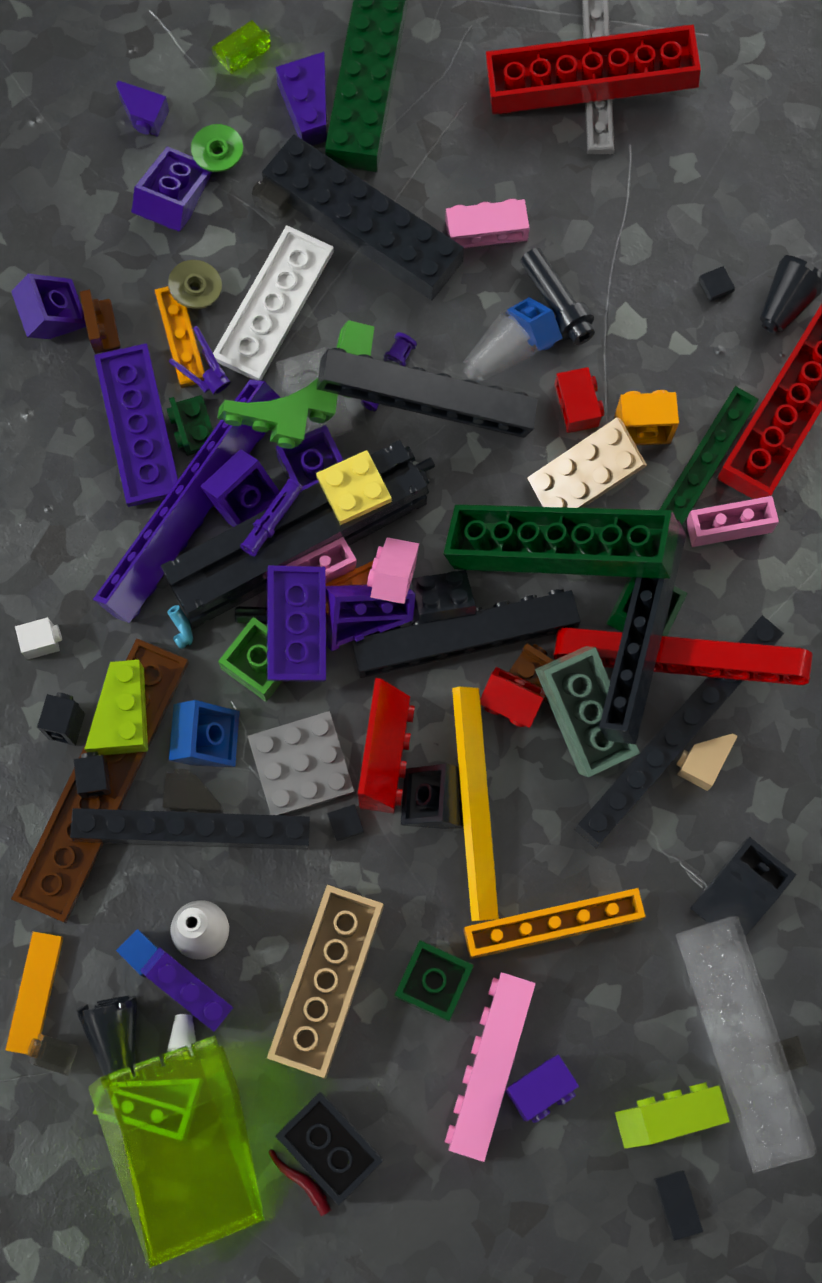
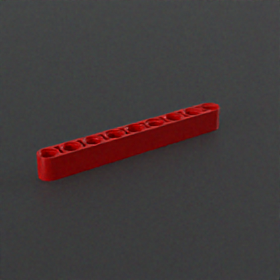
(701, 657)

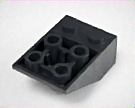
(744, 886)

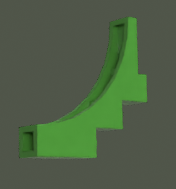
(288, 415)

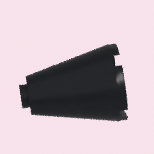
(790, 293)
(111, 1032)

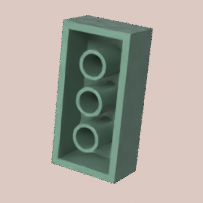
(577, 695)

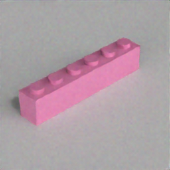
(491, 1066)

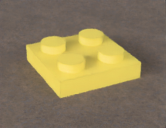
(353, 487)

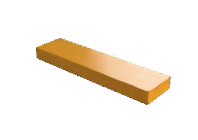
(180, 336)
(34, 991)

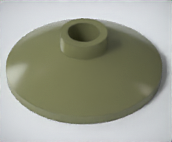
(194, 274)

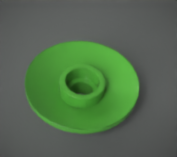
(213, 139)

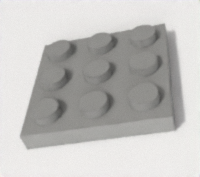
(301, 764)

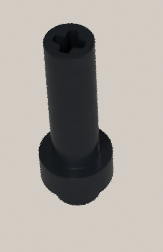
(572, 317)

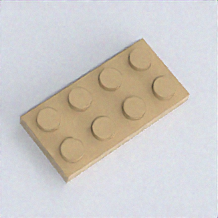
(588, 468)

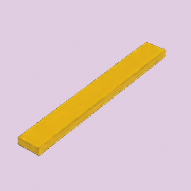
(475, 804)

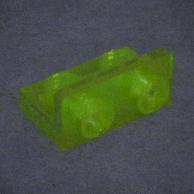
(242, 46)

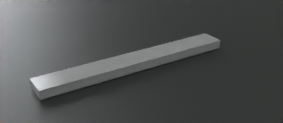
(598, 113)

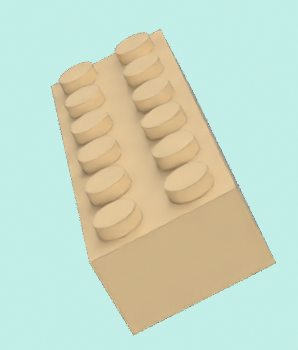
(326, 981)

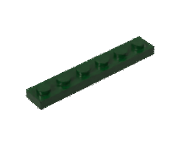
(709, 454)

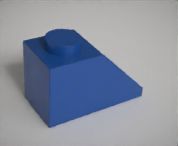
(537, 322)

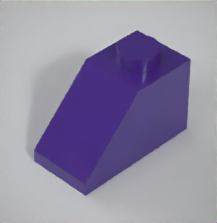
(144, 108)

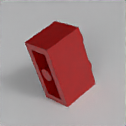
(578, 399)
(512, 697)

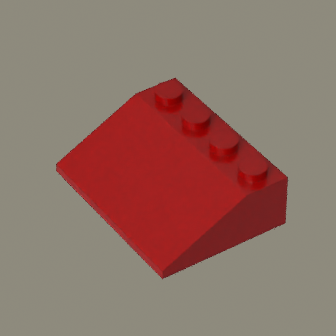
(384, 748)

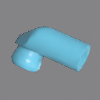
(183, 625)

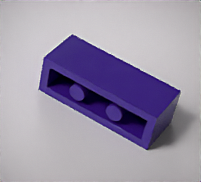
(186, 989)

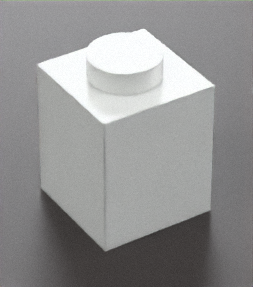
(38, 638)

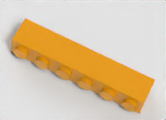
(554, 923)

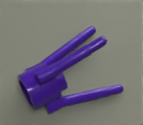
(214, 377)

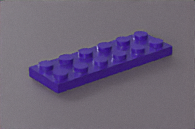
(136, 424)

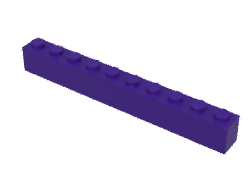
(177, 515)

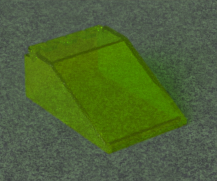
(180, 1149)

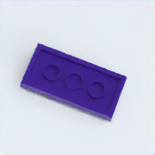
(296, 623)

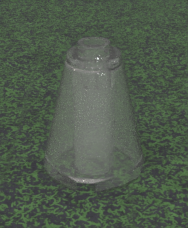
(498, 349)

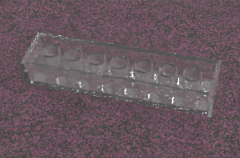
(746, 1044)

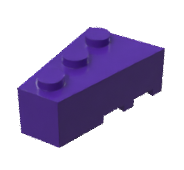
(304, 94)
(355, 614)

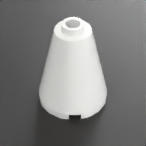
(209, 934)

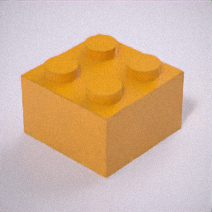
(649, 416)

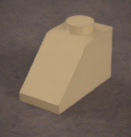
(705, 760)

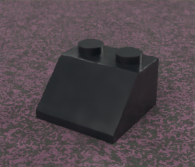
(432, 797)

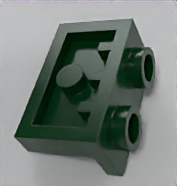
(192, 423)

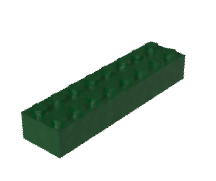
(365, 83)
(563, 540)

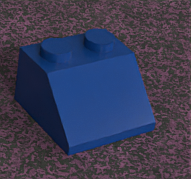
(204, 734)

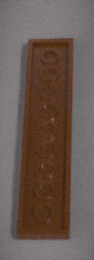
(58, 863)

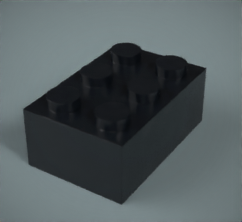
(329, 1148)

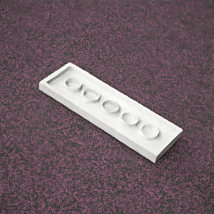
(273, 303)

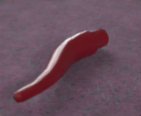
(312, 1189)

